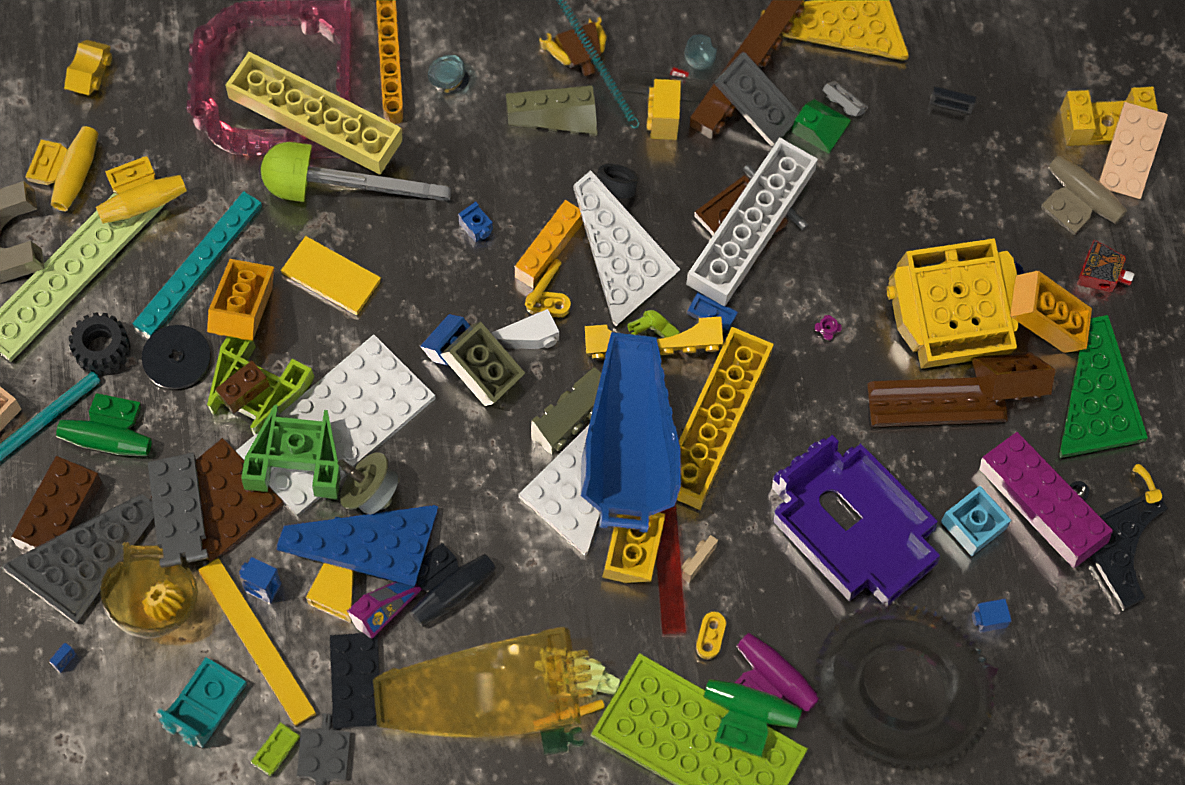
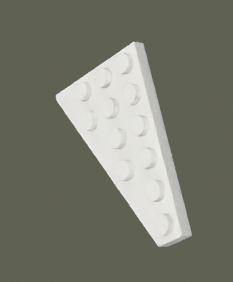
(624, 253)
(558, 499)

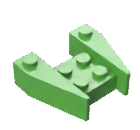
(293, 445)

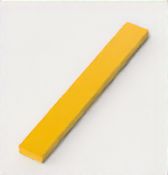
(257, 642)

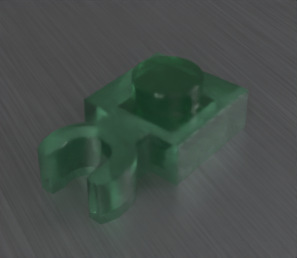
(557, 740)

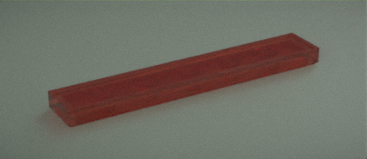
(670, 577)

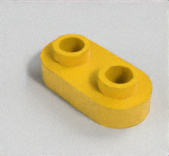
(549, 301)
(710, 636)

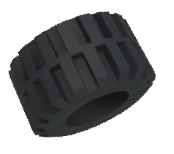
(97, 327)

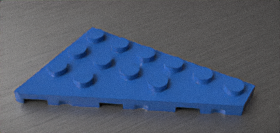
(373, 544)

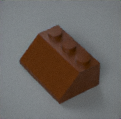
(1013, 376)

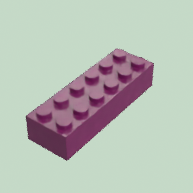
(1045, 499)

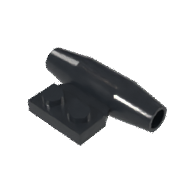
(447, 582)

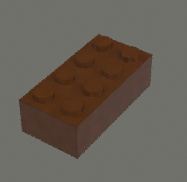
(57, 503)

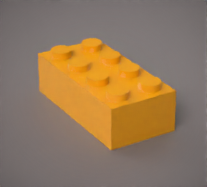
(240, 299)
(1051, 312)

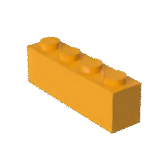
(548, 244)

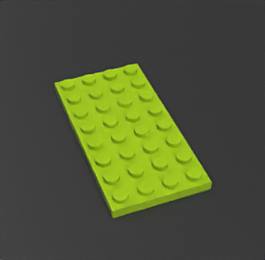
(673, 730)

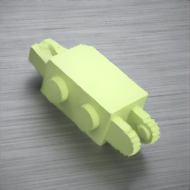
(600, 681)

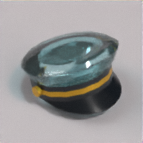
(448, 74)

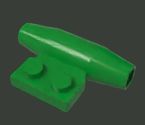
(107, 428)
(748, 715)

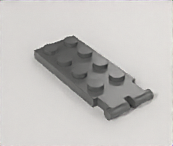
(177, 509)

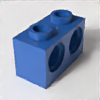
(260, 579)

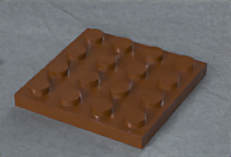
(227, 507)

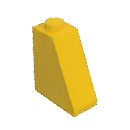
(333, 591)

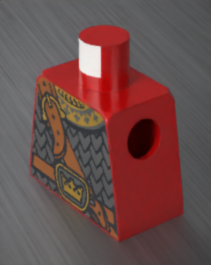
(1103, 269)

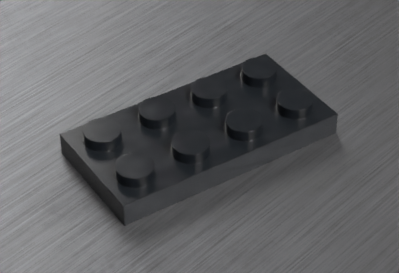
(353, 668)

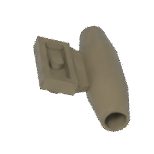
(1079, 197)

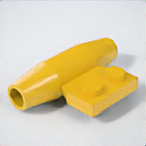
(64, 166)
(137, 191)

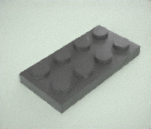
(757, 98)

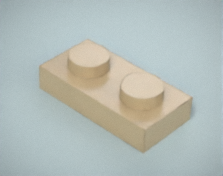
(704, 551)

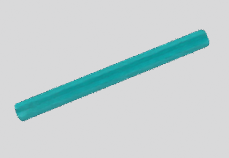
(48, 414)

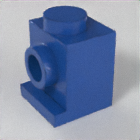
(468, 220)

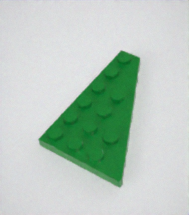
(1101, 401)

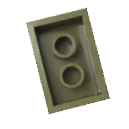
(482, 363)

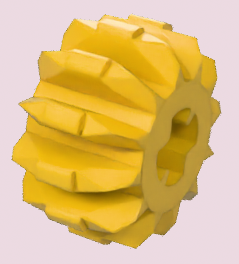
(163, 600)

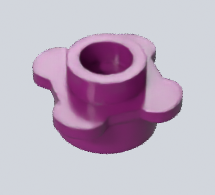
(829, 321)

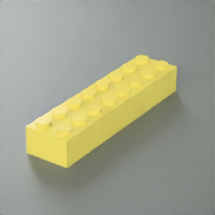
(314, 112)

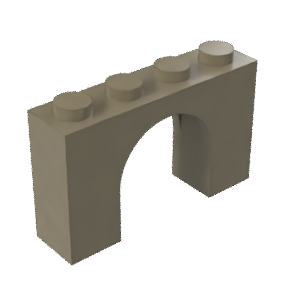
(25, 257)

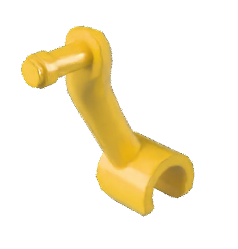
(1154, 494)

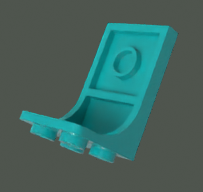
(202, 703)

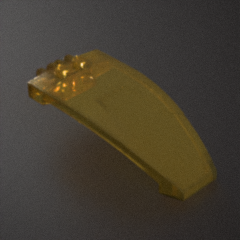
(487, 690)

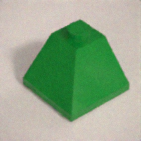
(820, 125)

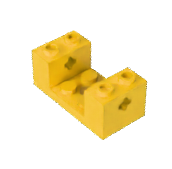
(1083, 119)

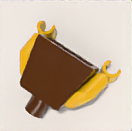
(570, 50)

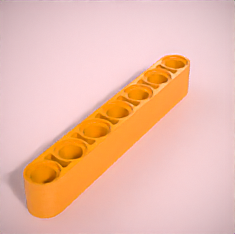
(389, 63)

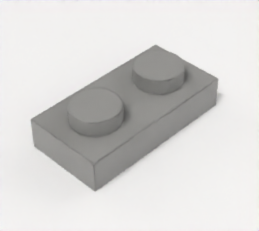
(840, 95)

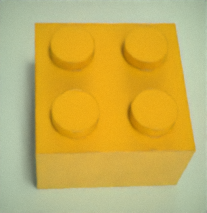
(664, 109)

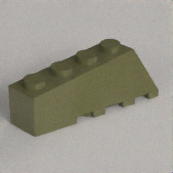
(554, 109)
(568, 415)

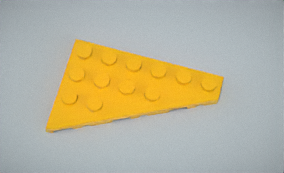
(851, 25)

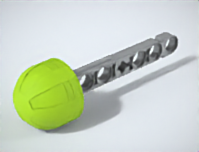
(288, 170)

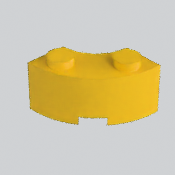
(88, 67)

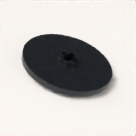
(192, 352)

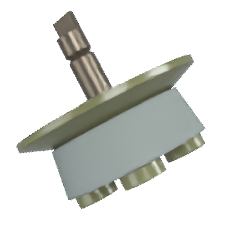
(368, 484)

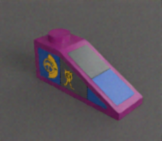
(380, 606)

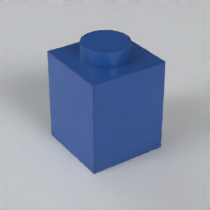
(991, 615)

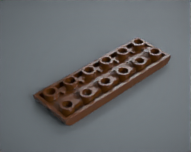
(931, 403)

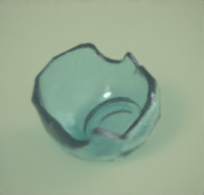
(699, 52)

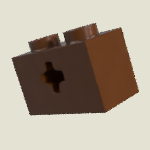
(242, 387)

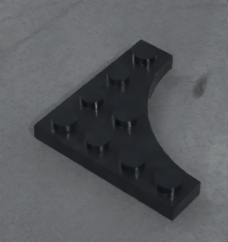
(1116, 558)

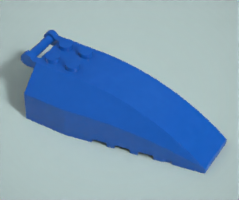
(631, 439)

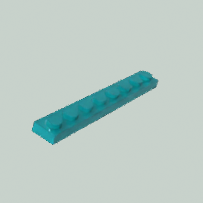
(197, 264)

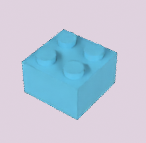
(975, 520)

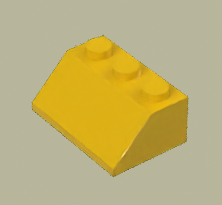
(633, 552)

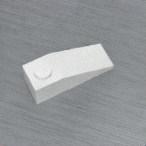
(529, 333)

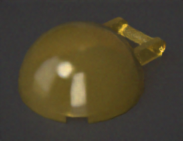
(125, 589)

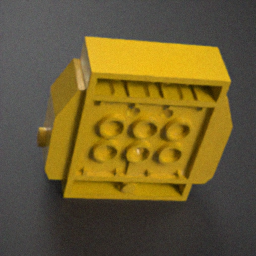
(927, 302)

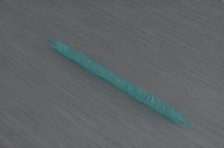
(599, 63)

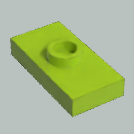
(275, 749)

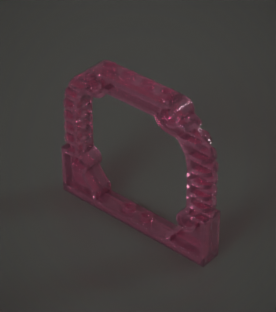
(329, 18)

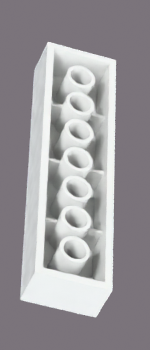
(751, 222)

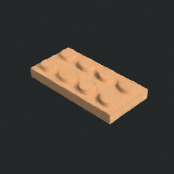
(1132, 150)

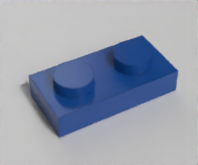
(705, 307)

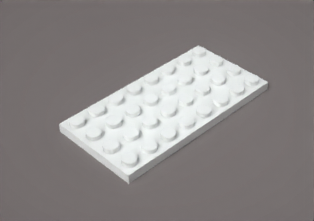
(366, 403)

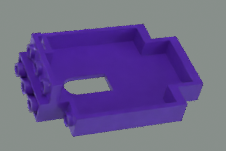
(879, 551)

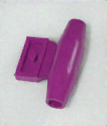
(774, 674)

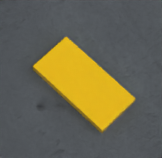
(331, 275)

